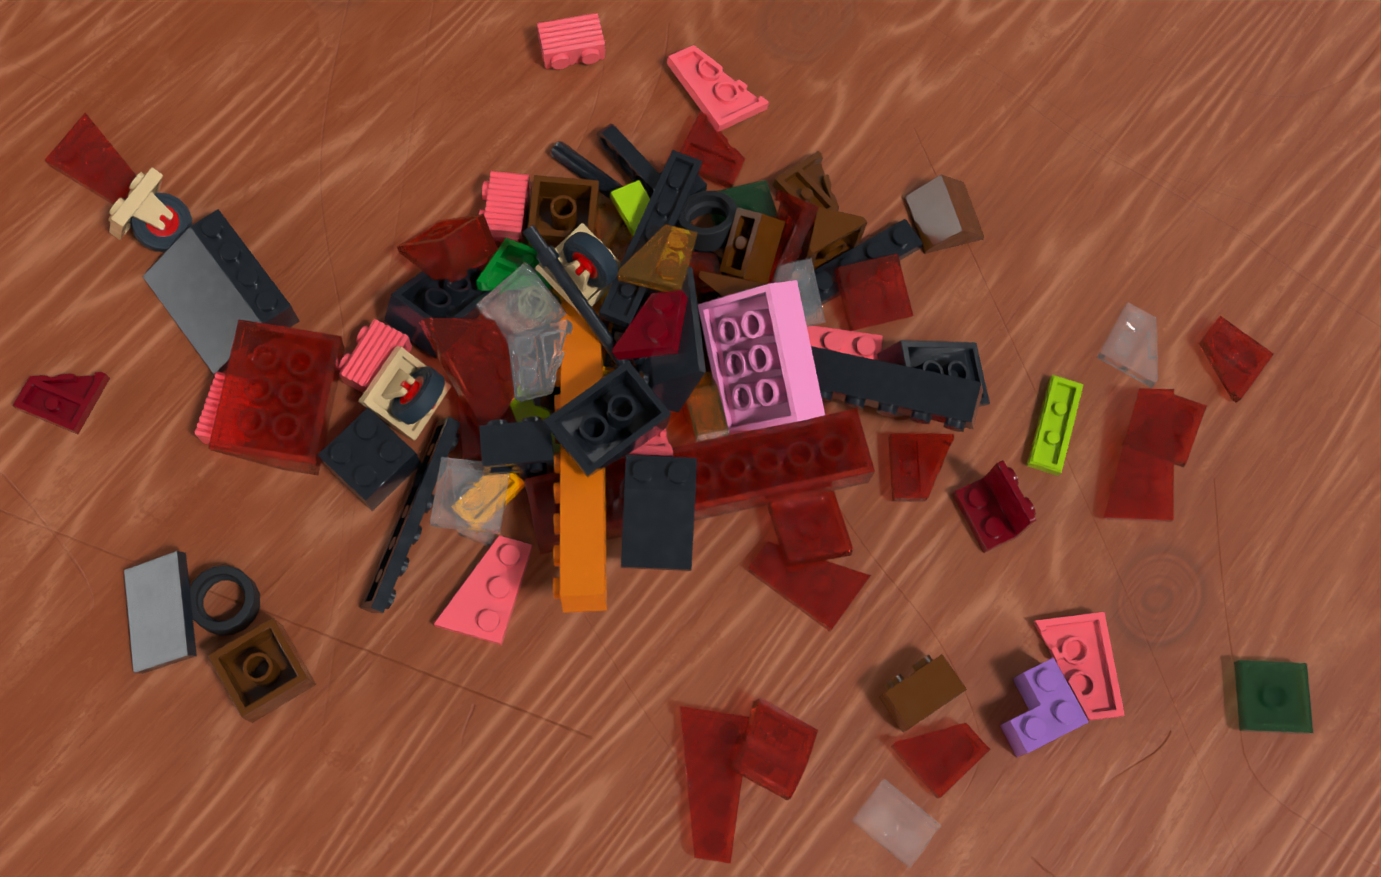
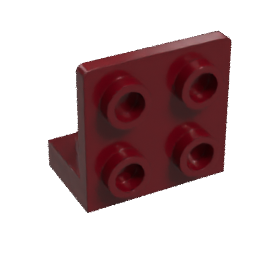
(995, 507)

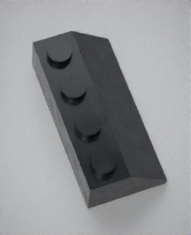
(678, 374)

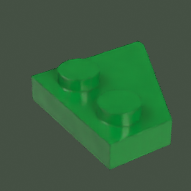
(505, 261)

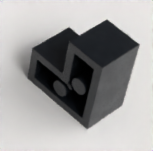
(517, 448)

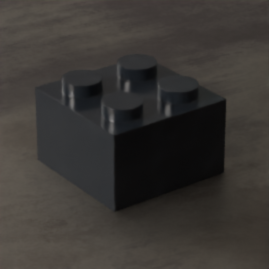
(369, 459)

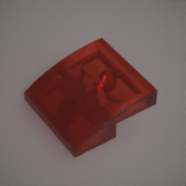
(773, 749)

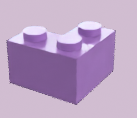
(1051, 709)

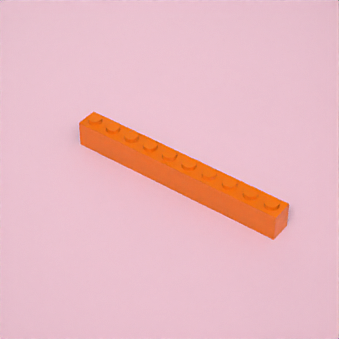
(581, 499)

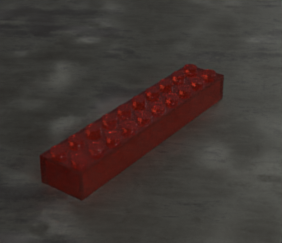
(738, 471)

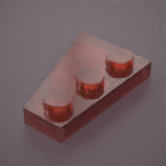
(816, 588)

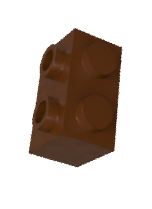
(752, 245)
(922, 692)

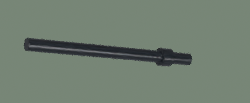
(548, 258)

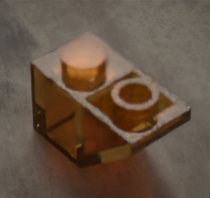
(705, 411)

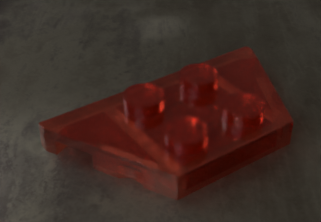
(475, 362)

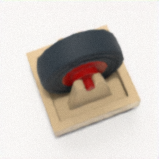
(153, 216)
(587, 263)
(405, 393)

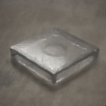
(521, 303)
(468, 498)

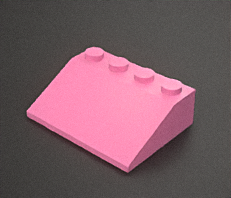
(762, 357)

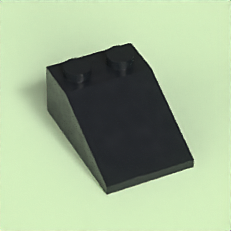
(432, 298)
(941, 357)
(609, 420)
(658, 512)

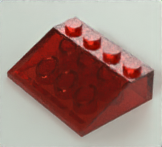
(278, 396)

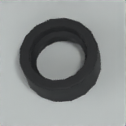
(709, 203)
(248, 612)

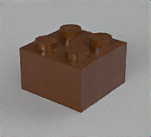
(562, 205)
(261, 670)

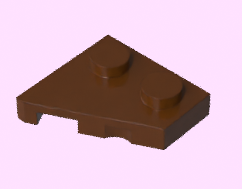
(808, 183)

